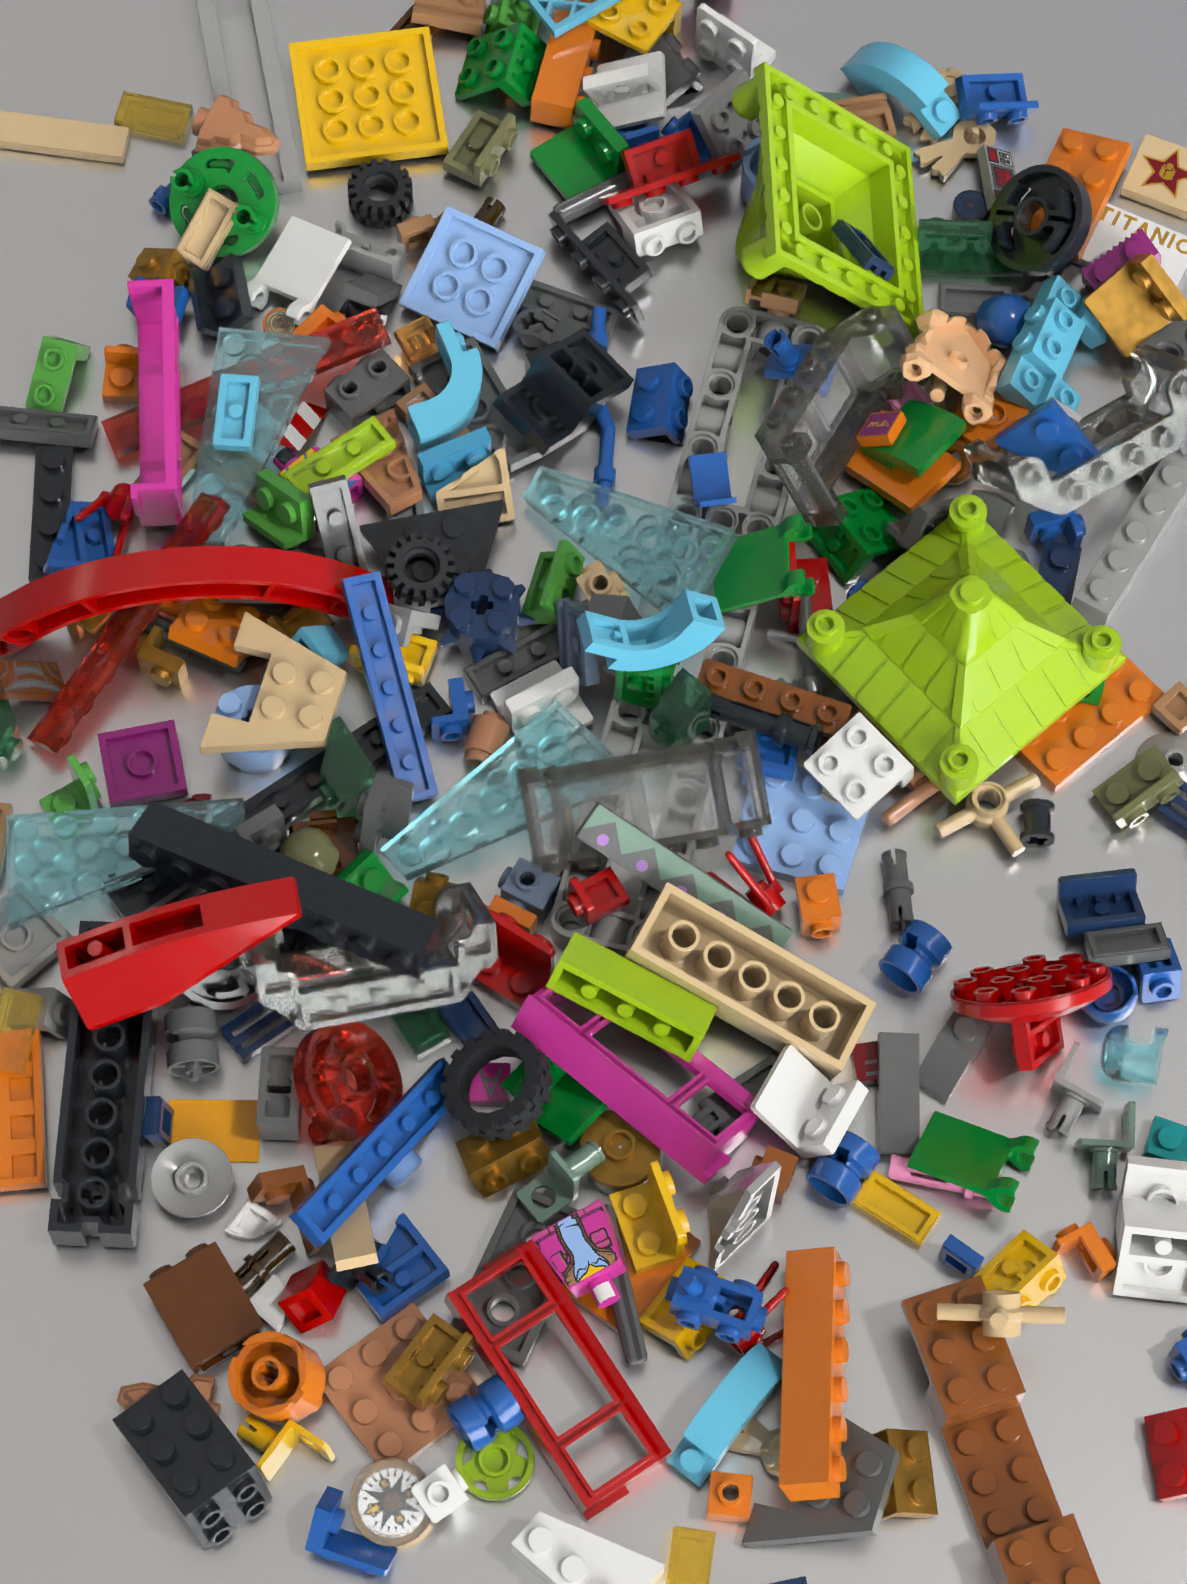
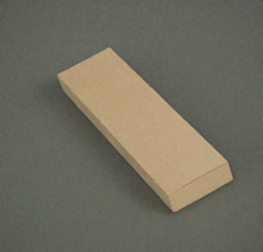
(63, 137)
(353, 1240)

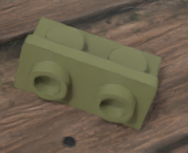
(1138, 788)

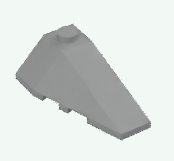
(739, 1208)

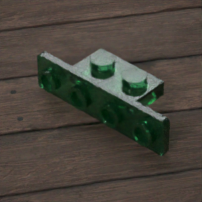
(959, 248)

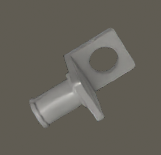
(1072, 1099)

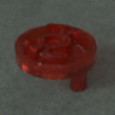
(322, 1085)

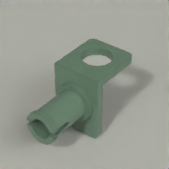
(1106, 1151)
(561, 1178)

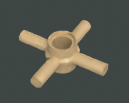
(992, 818)
(1001, 1313)

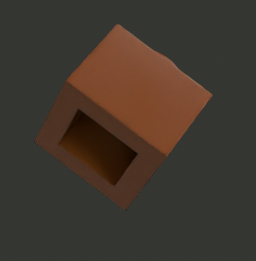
(787, 1171)

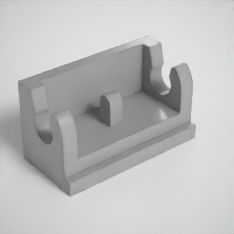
(372, 257)

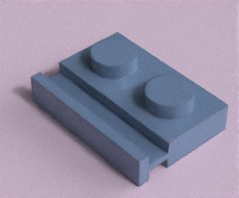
(570, 643)

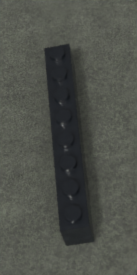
(330, 906)

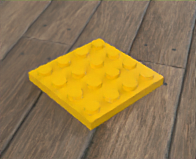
(368, 98)

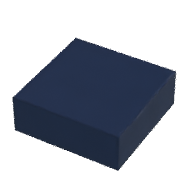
(158, 1122)

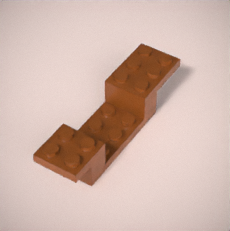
(990, 1447)

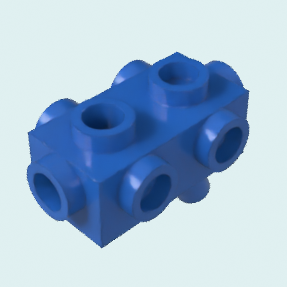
(706, 1299)

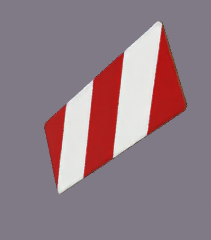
(302, 425)

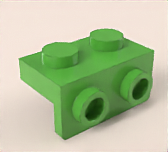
(551, 581)

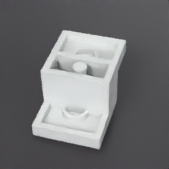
(1152, 1230)

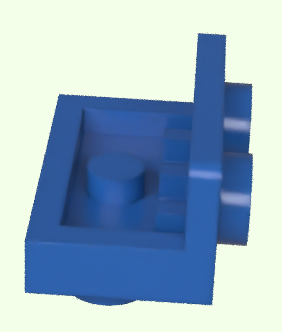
(993, 98)
(660, 402)

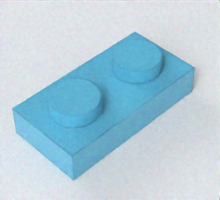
(236, 412)

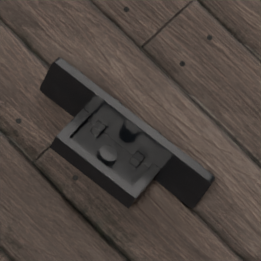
(611, 261)

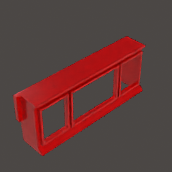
(552, 1447)

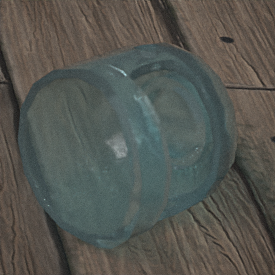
(1131, 1061)

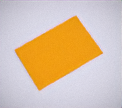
(222, 1122)

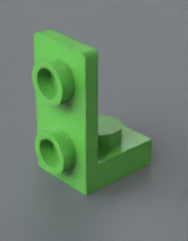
(54, 372)
(77, 795)

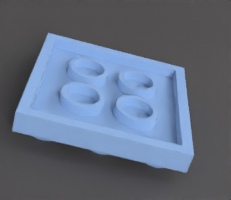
(472, 277)
(805, 833)

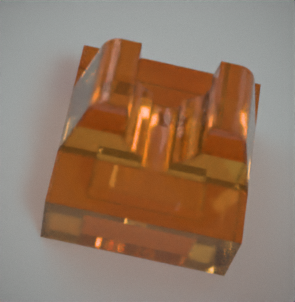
(417, 339)

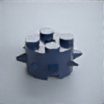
(482, 614)

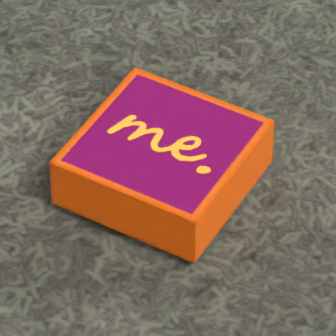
(881, 429)

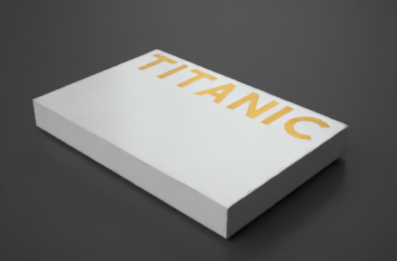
(1117, 224)

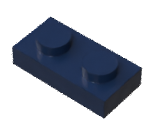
(1060, 567)

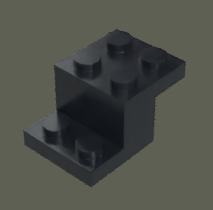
(563, 392)

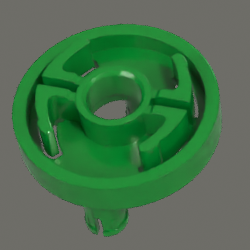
(255, 216)

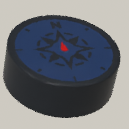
(969, 205)

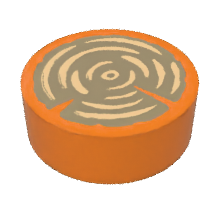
(278, 322)

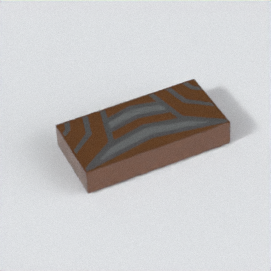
(29, 680)

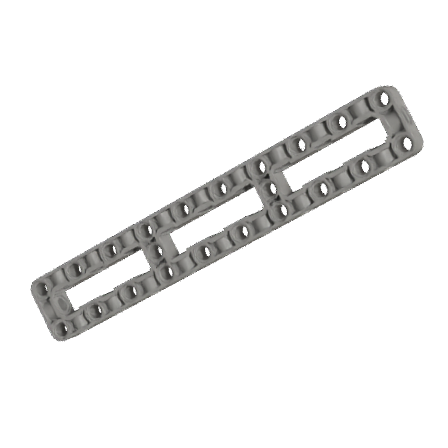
(762, 510)

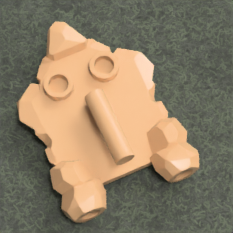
(957, 358)

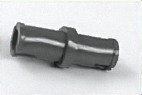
(897, 888)

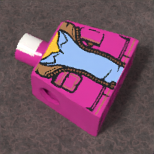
(585, 1253)

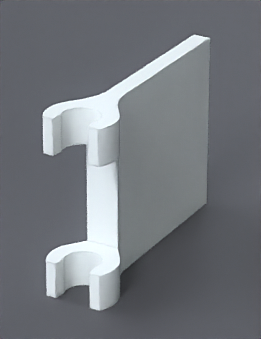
(299, 267)

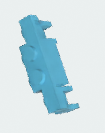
(1046, 347)

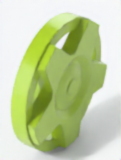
(497, 1465)

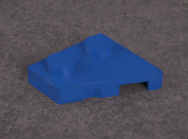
(413, 1267)

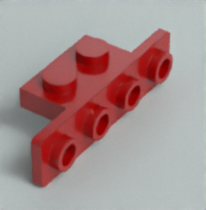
(663, 163)

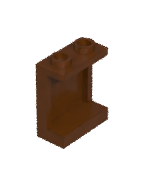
(204, 1307)

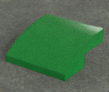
(922, 439)

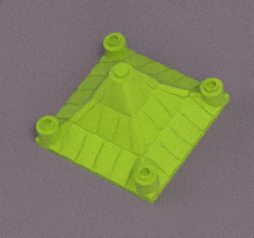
(823, 168)
(961, 651)

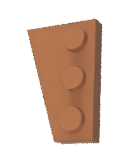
(393, 476)

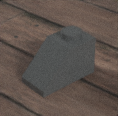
(952, 1055)

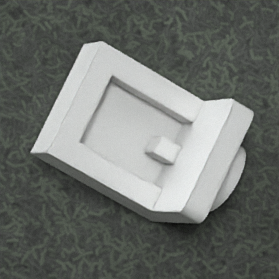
(440, 1493)

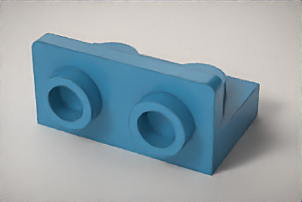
(451, 459)

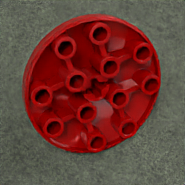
(1032, 1000)

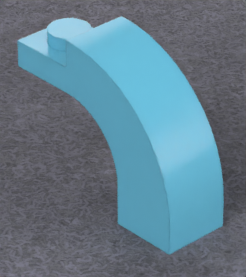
(906, 77)
(454, 408)
(654, 641)
(727, 1413)

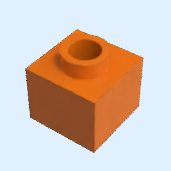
(724, 1510)

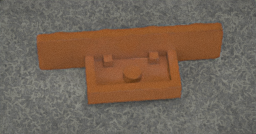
(774, 696)

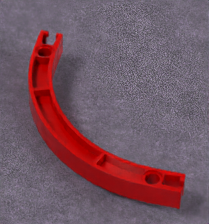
(172, 576)

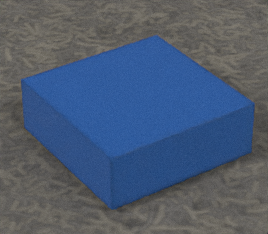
(960, 1257)

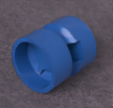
(911, 961)
(839, 1174)
(485, 1413)

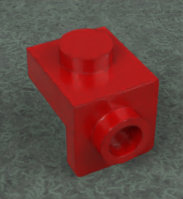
(596, 896)

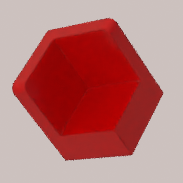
(310, 1297)

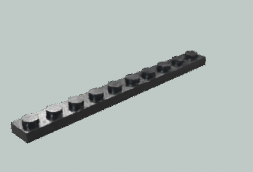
(293, 796)

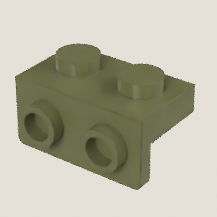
(481, 147)

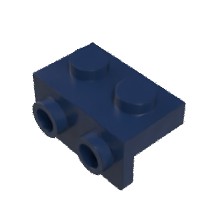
(1099, 901)

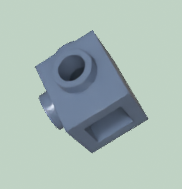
(529, 888)

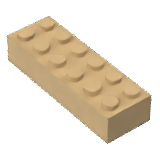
(751, 980)

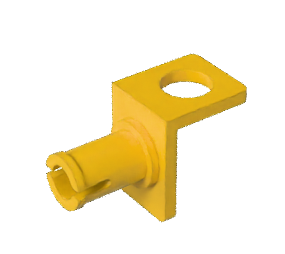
(278, 1446)

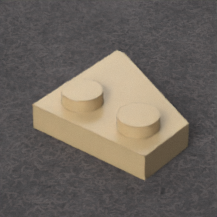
(480, 484)

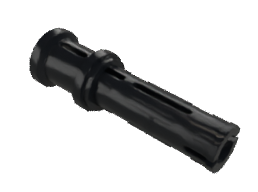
(781, 728)

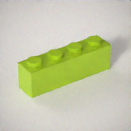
(632, 996)

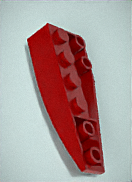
(169, 948)

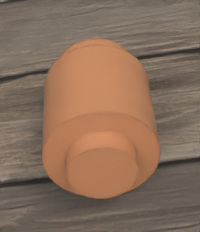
(484, 737)

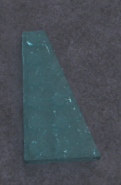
(646, 543)
(488, 801)
(84, 853)

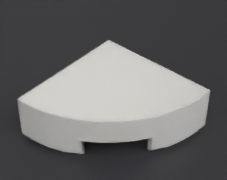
(252, 1223)
(266, 1303)

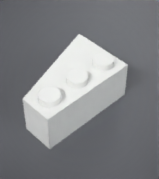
(571, 1555)

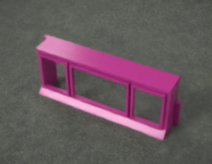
(159, 493)
(631, 1095)

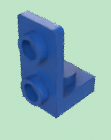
(337, 1544)

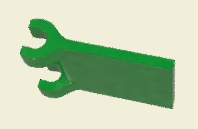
(760, 568)
(973, 1158)

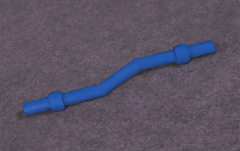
(603, 473)

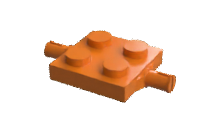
(210, 627)

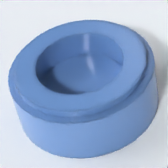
(403, 1169)

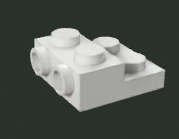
(659, 221)

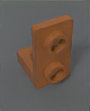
(281, 1185)

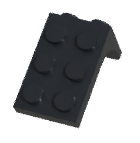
(194, 1459)

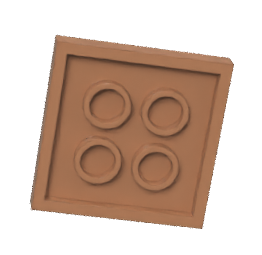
(374, 1412)

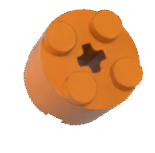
(277, 1378)

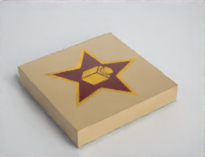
(1159, 176)

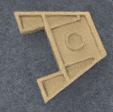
(293, 702)

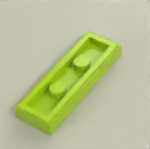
(343, 455)

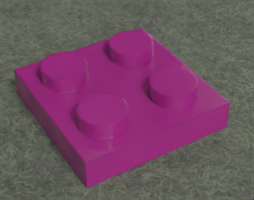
(142, 764)

